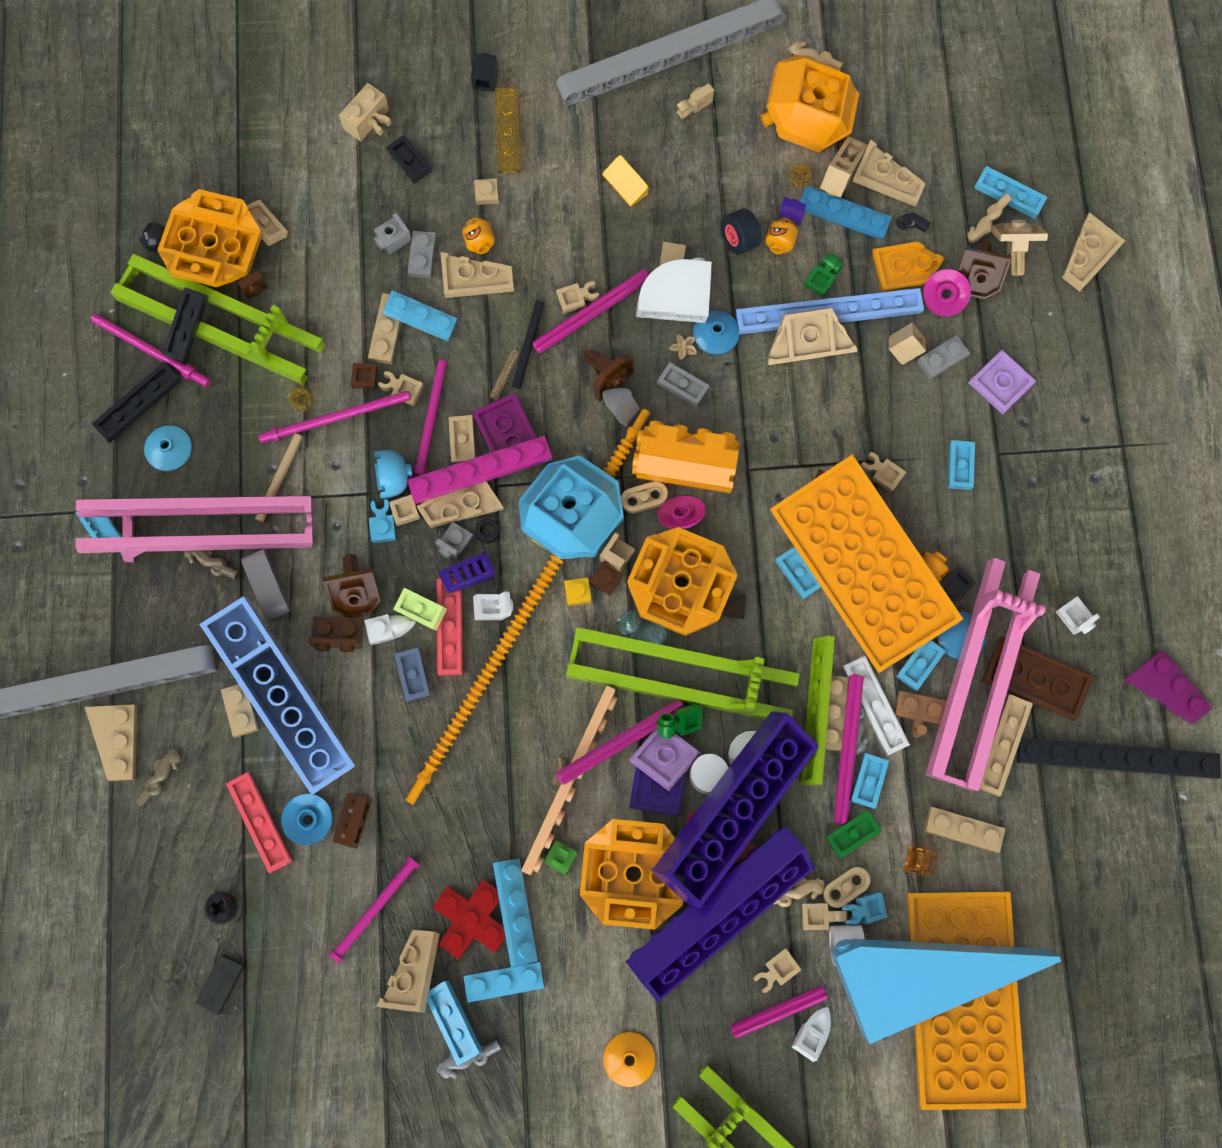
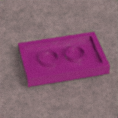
(503, 423)

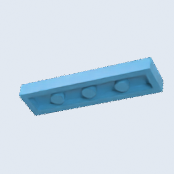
(845, 213)

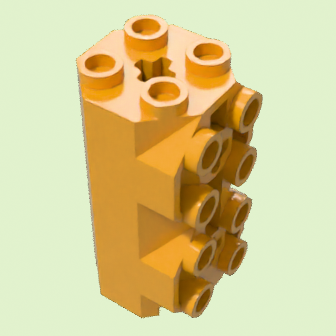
(686, 459)

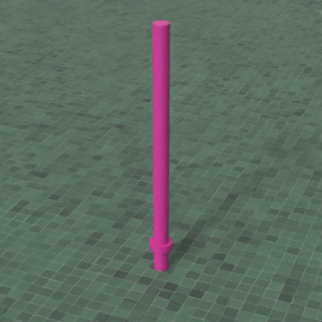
(277, 433)

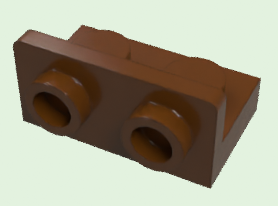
(337, 633)
(352, 820)

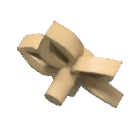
(684, 346)

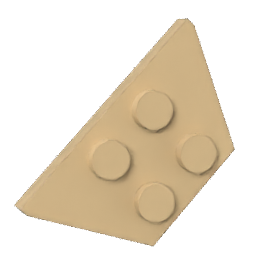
(809, 336)

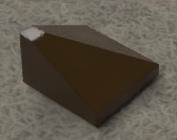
(734, 606)

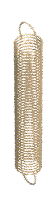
(497, 382)

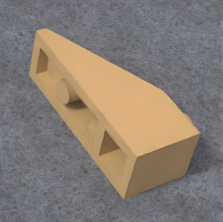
(843, 167)

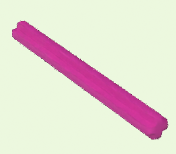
(590, 311)
(615, 745)
(848, 749)

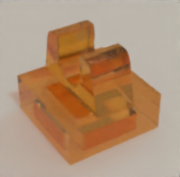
(919, 861)

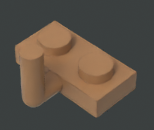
(920, 709)

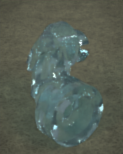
(630, 624)

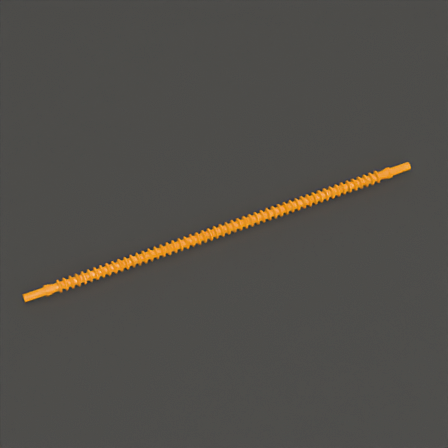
(425, 775)

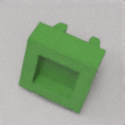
(560, 857)

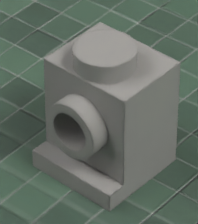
(392, 235)

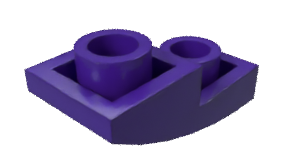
(792, 210)

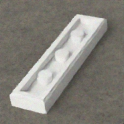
(878, 708)

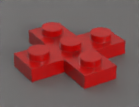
(470, 919)

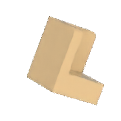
(907, 343)
(616, 553)

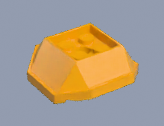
(811, 103)
(204, 220)
(688, 556)
(604, 877)

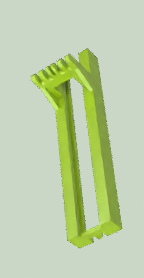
(253, 352)
(750, 668)
(742, 1110)

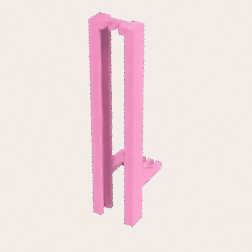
(133, 546)
(1023, 615)

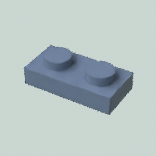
(412, 674)

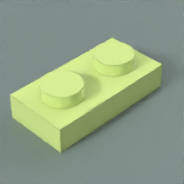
(420, 609)

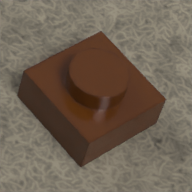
(252, 284)
(364, 376)
(605, 578)

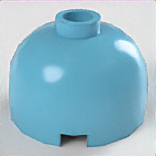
(391, 473)

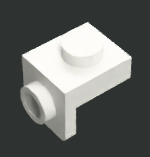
(492, 606)
(1077, 616)

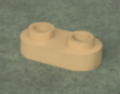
(642, 495)
(846, 888)

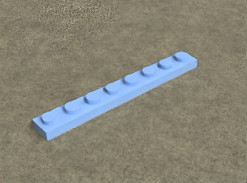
(846, 309)

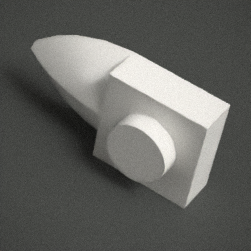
(387, 627)
(813, 1034)

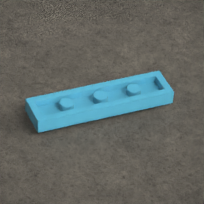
(515, 912)

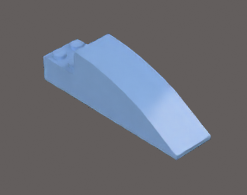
(278, 694)

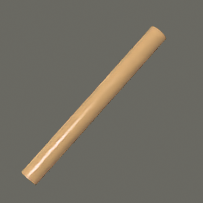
(282, 471)

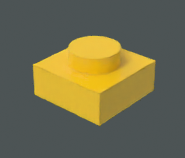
(577, 591)

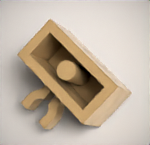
(365, 112)

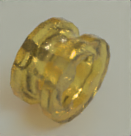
(806, 173)
(293, 397)

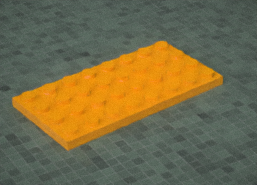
(866, 564)
(974, 1050)

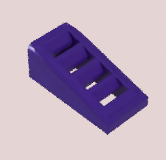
(485, 565)

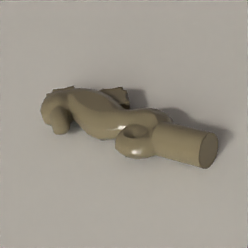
(218, 565)
(162, 768)

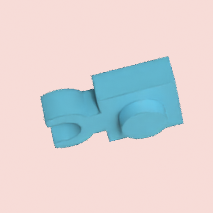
(383, 525)
(868, 909)

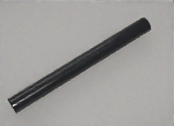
(527, 346)

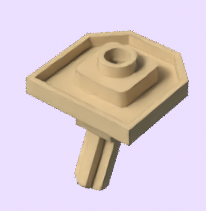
(1018, 237)

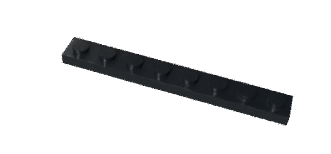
(1119, 758)

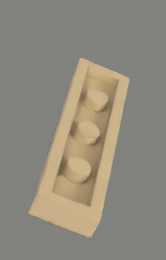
(1005, 744)

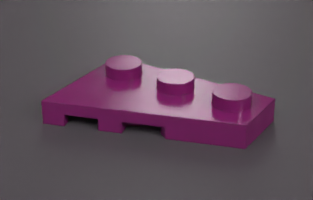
(1167, 684)

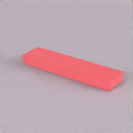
(450, 632)
(259, 822)

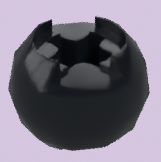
(152, 236)
(211, 910)

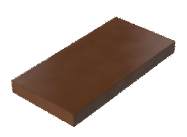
(1043, 681)

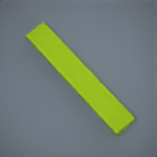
(818, 707)

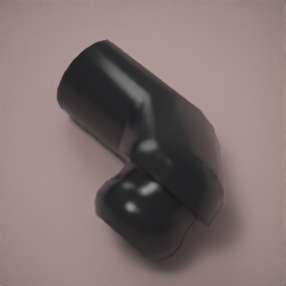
(911, 221)

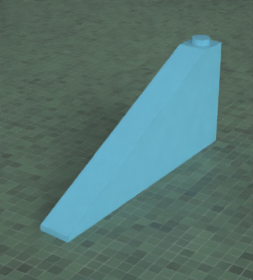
(909, 982)

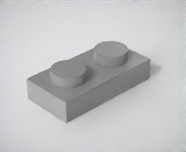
(422, 254)
(943, 357)
(683, 384)

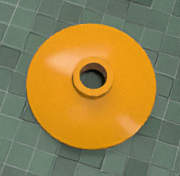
(629, 1044)

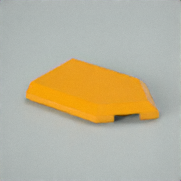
(905, 265)

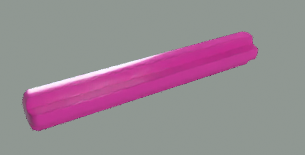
(778, 1012)

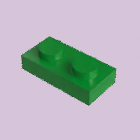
(853, 834)

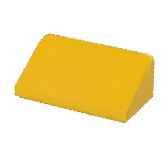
(626, 181)

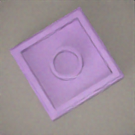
(1002, 382)
(665, 758)

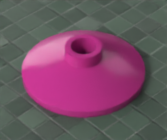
(950, 280)
(681, 512)

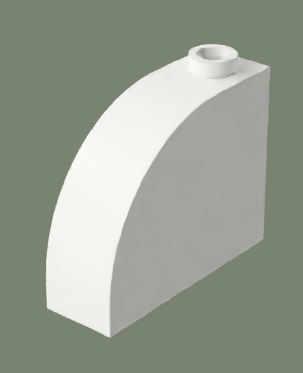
(677, 291)

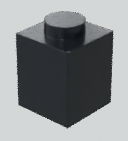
(484, 72)

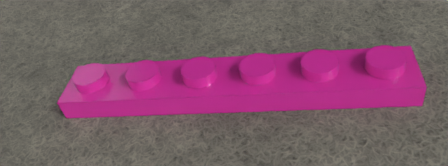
(479, 469)

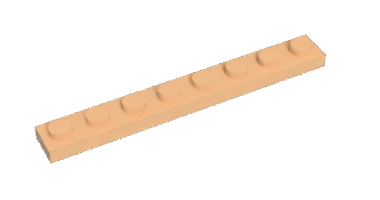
(566, 792)

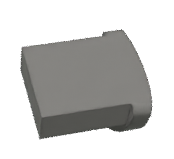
(621, 404)

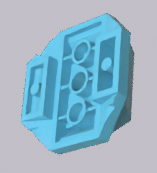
(576, 530)

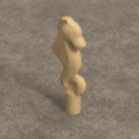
(825, 57)
(985, 224)
(801, 890)

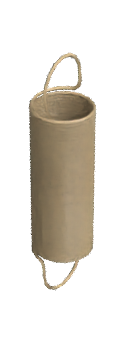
(561, 763)

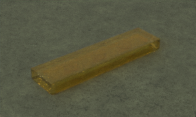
(507, 130)

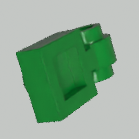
(822, 278)
(686, 721)

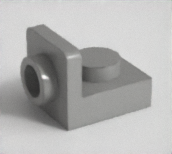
(454, 541)

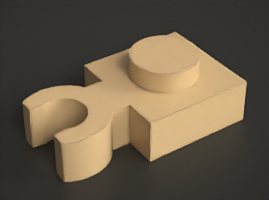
(698, 99)
(573, 298)
(403, 384)
(886, 473)
(781, 968)

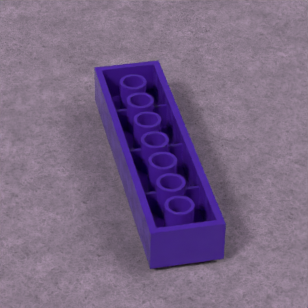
(735, 809)
(728, 910)

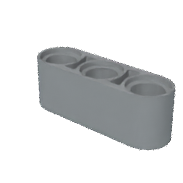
(265, 585)

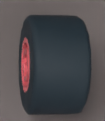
(741, 231)

